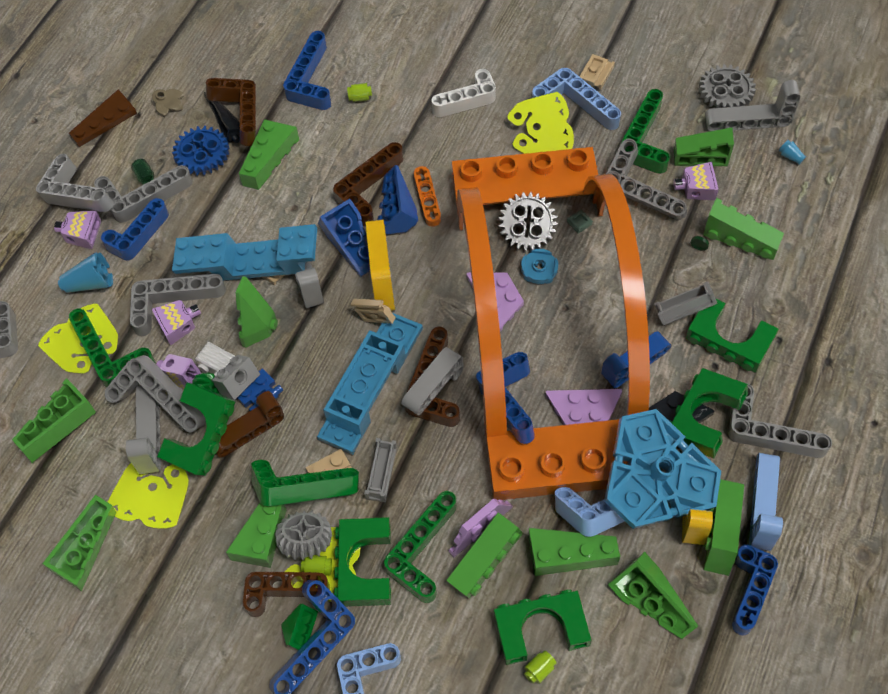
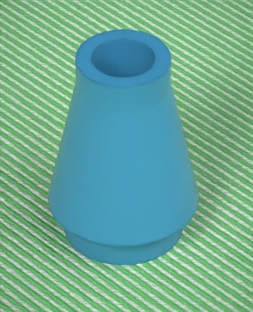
(792, 152)

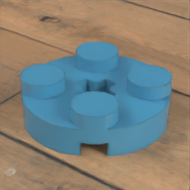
(536, 275)

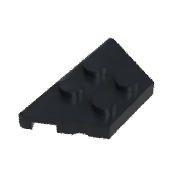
(669, 404)

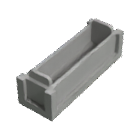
(686, 303)
(381, 471)

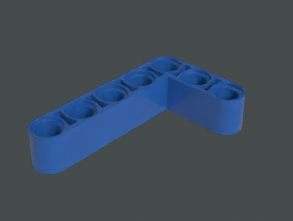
(296, 84)
(518, 422)
(316, 640)

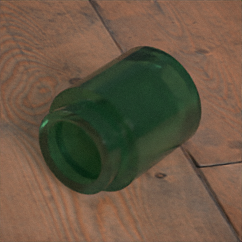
(142, 171)

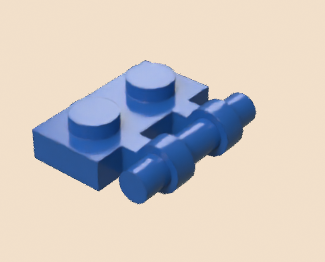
(258, 386)

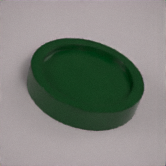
(699, 243)

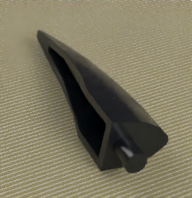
(227, 122)

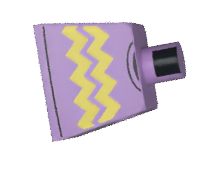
(698, 182)
(79, 228)
(176, 319)
(179, 369)

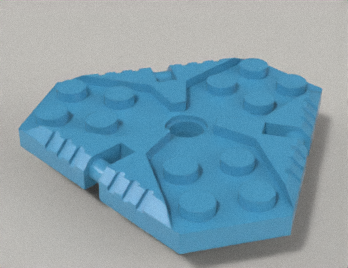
(641, 489)

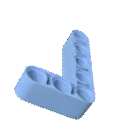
(581, 93)
(582, 516)
(764, 524)
(359, 669)

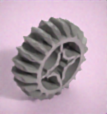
(303, 535)

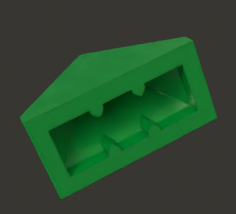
(299, 626)

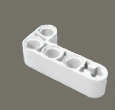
(466, 98)

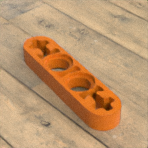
(426, 196)

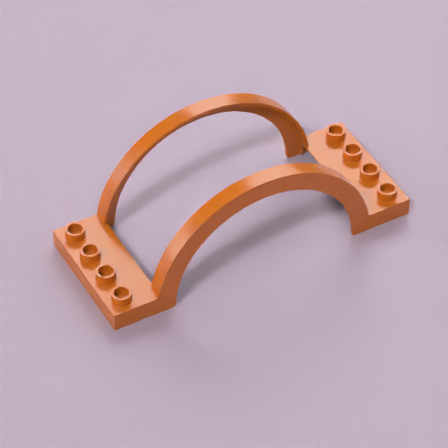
(564, 454)

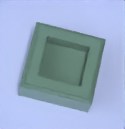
(579, 221)

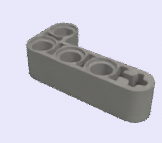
(444, 367)

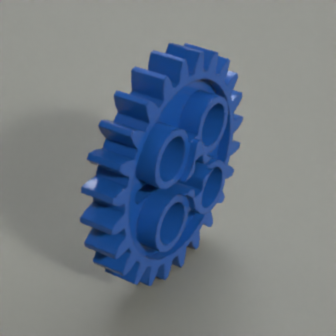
(201, 150)

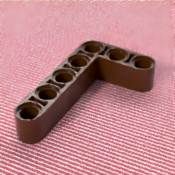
(237, 91)
(365, 176)
(442, 407)

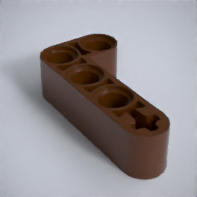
(251, 424)
(266, 588)

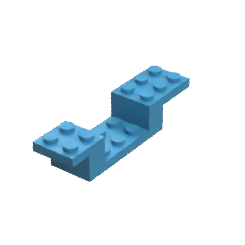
(251, 259)
(359, 387)

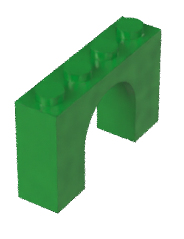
(746, 354)
(707, 387)
(216, 411)
(352, 536)
(564, 607)

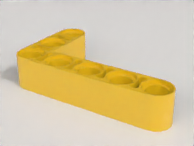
(379, 263)
(696, 526)

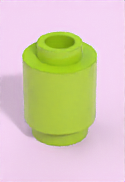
(359, 92)
(317, 564)
(539, 667)

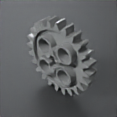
(726, 87)
(543, 223)

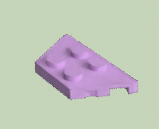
(507, 297)
(584, 405)
(474, 527)

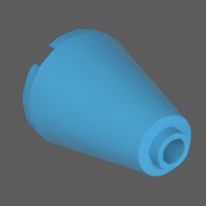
(87, 275)

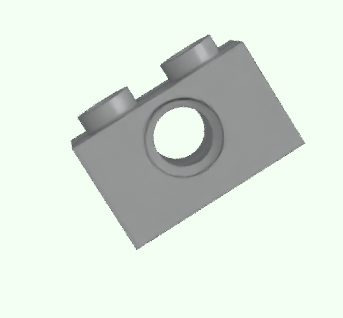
(231, 384)

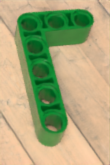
(648, 156)
(100, 354)
(301, 487)
(418, 544)

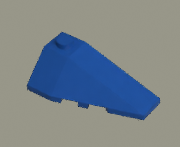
(397, 206)
(346, 233)

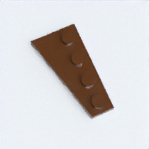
(103, 118)

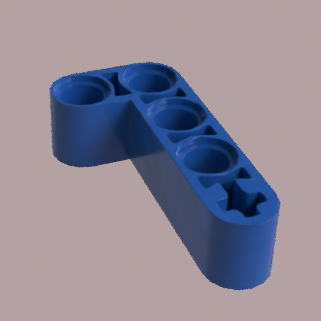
(138, 233)
(616, 368)
(751, 592)

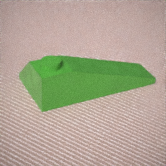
(255, 314)
(651, 592)

